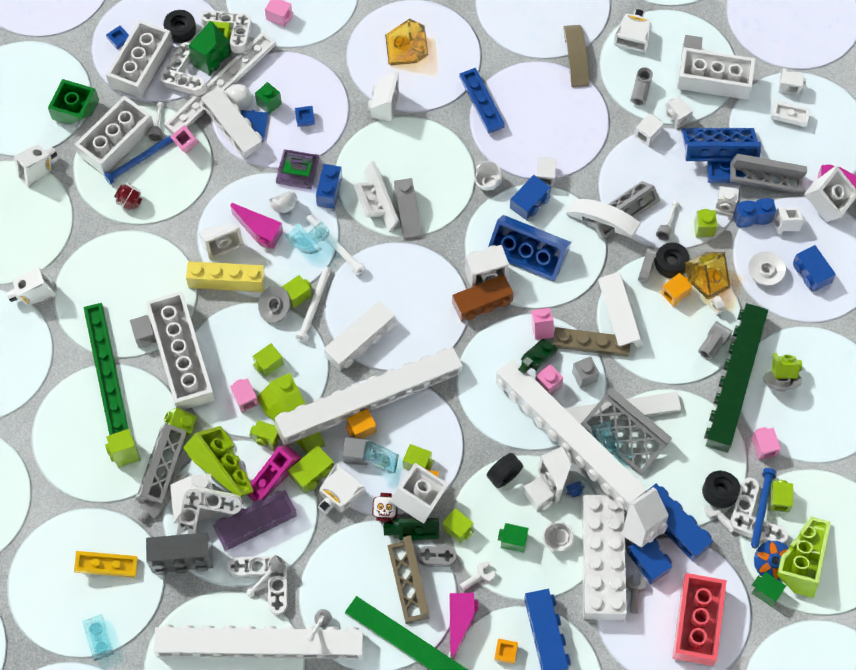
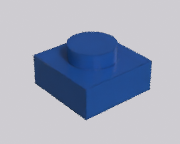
(117, 37)
(304, 116)

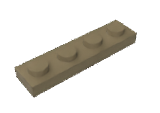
(589, 342)

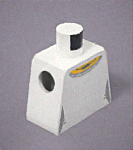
(633, 32)
(33, 164)
(32, 287)
(340, 490)

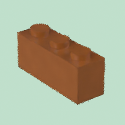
(482, 298)

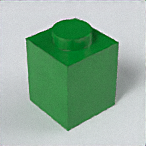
(268, 98)
(513, 537)
(768, 589)

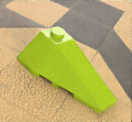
(284, 396)
(214, 454)
(803, 561)

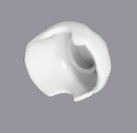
(240, 96)
(488, 175)
(284, 202)
(558, 536)

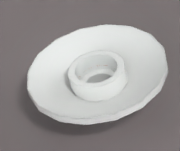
(770, 262)

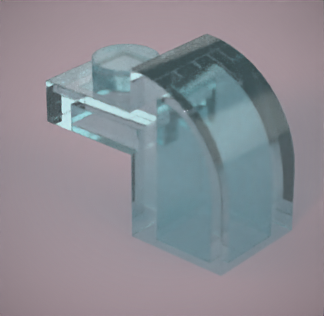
(308, 242)

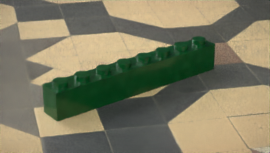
(736, 379)

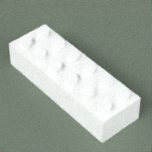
(180, 351)
(603, 559)

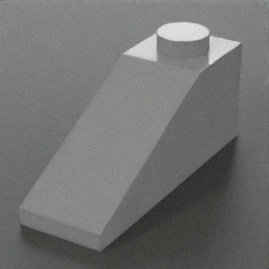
(407, 208)

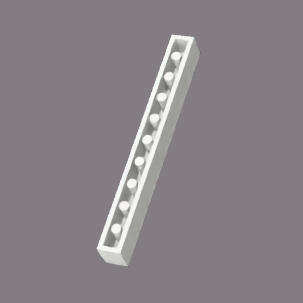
(368, 395)
(570, 435)
(257, 643)

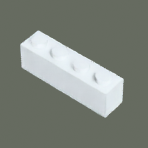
(231, 122)
(360, 335)

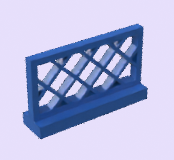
(715, 150)

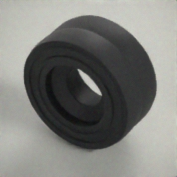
(180, 17)
(671, 250)
(504, 470)
(725, 480)

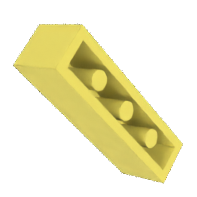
(225, 276)

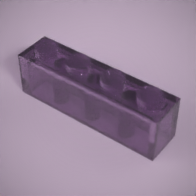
(254, 520)

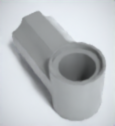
(641, 86)
(716, 337)

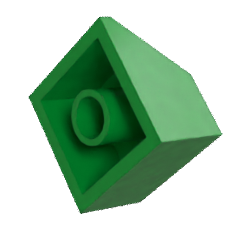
(209, 49)
(72, 102)

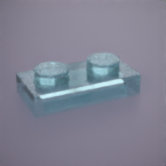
(380, 457)
(98, 637)

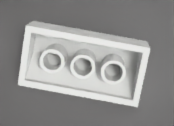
(716, 73)

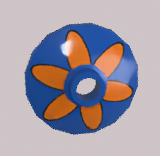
(764, 556)

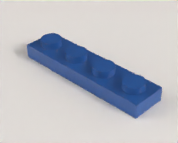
(481, 100)

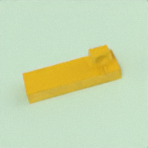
(105, 564)

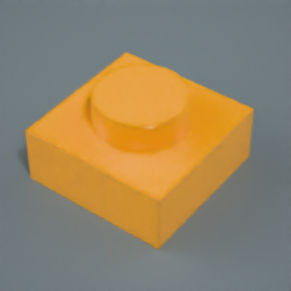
(506, 651)

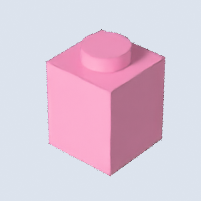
(279, 12)
(184, 139)
(542, 324)
(550, 379)
(244, 394)
(765, 443)

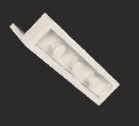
(620, 310)

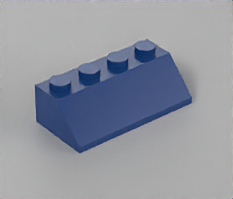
(530, 247)

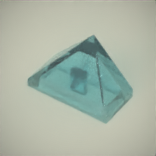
(604, 435)

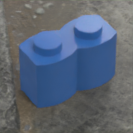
(759, 212)

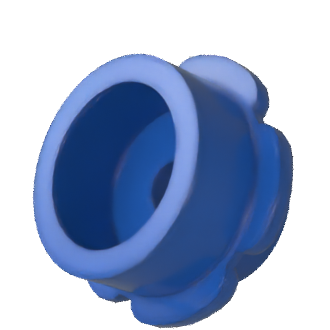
(575, 489)

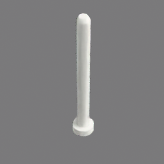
(357, 267)
(302, 334)

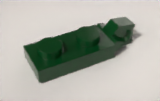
(537, 356)
(413, 528)

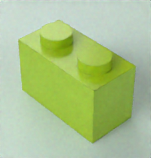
(122, 448)
(311, 469)

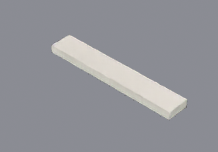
(648, 405)

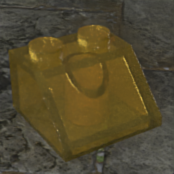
(406, 43)
(709, 273)

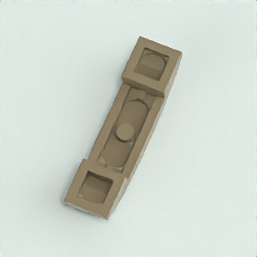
(577, 55)

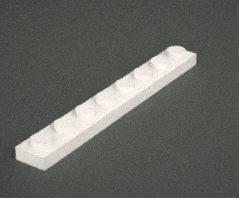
(224, 79)

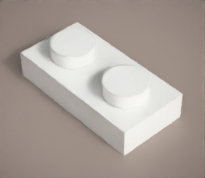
(790, 113)

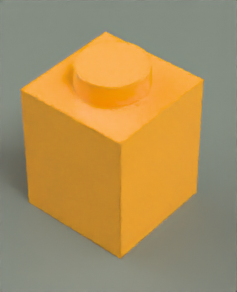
(676, 289)
(361, 425)

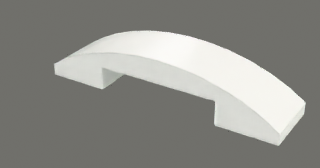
(604, 213)

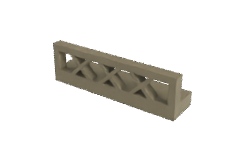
(416, 580)

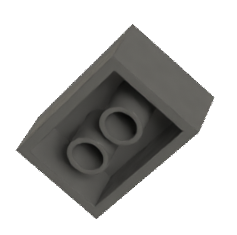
(179, 553)

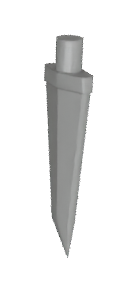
(153, 509)

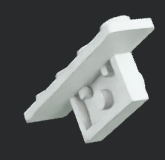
(375, 198)

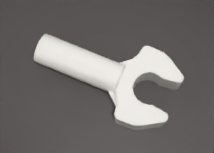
(717, 304)
(719, 515)
(479, 576)

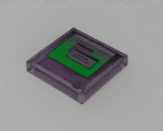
(297, 169)

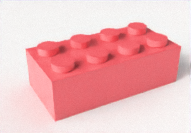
(699, 619)

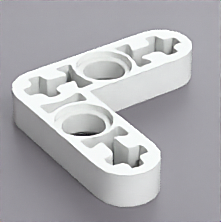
(236, 20)
(183, 56)
(202, 502)
(746, 515)
(265, 561)

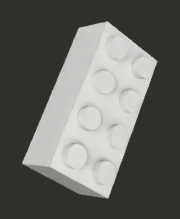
(139, 58)
(114, 135)

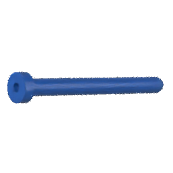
(133, 162)
(768, 474)

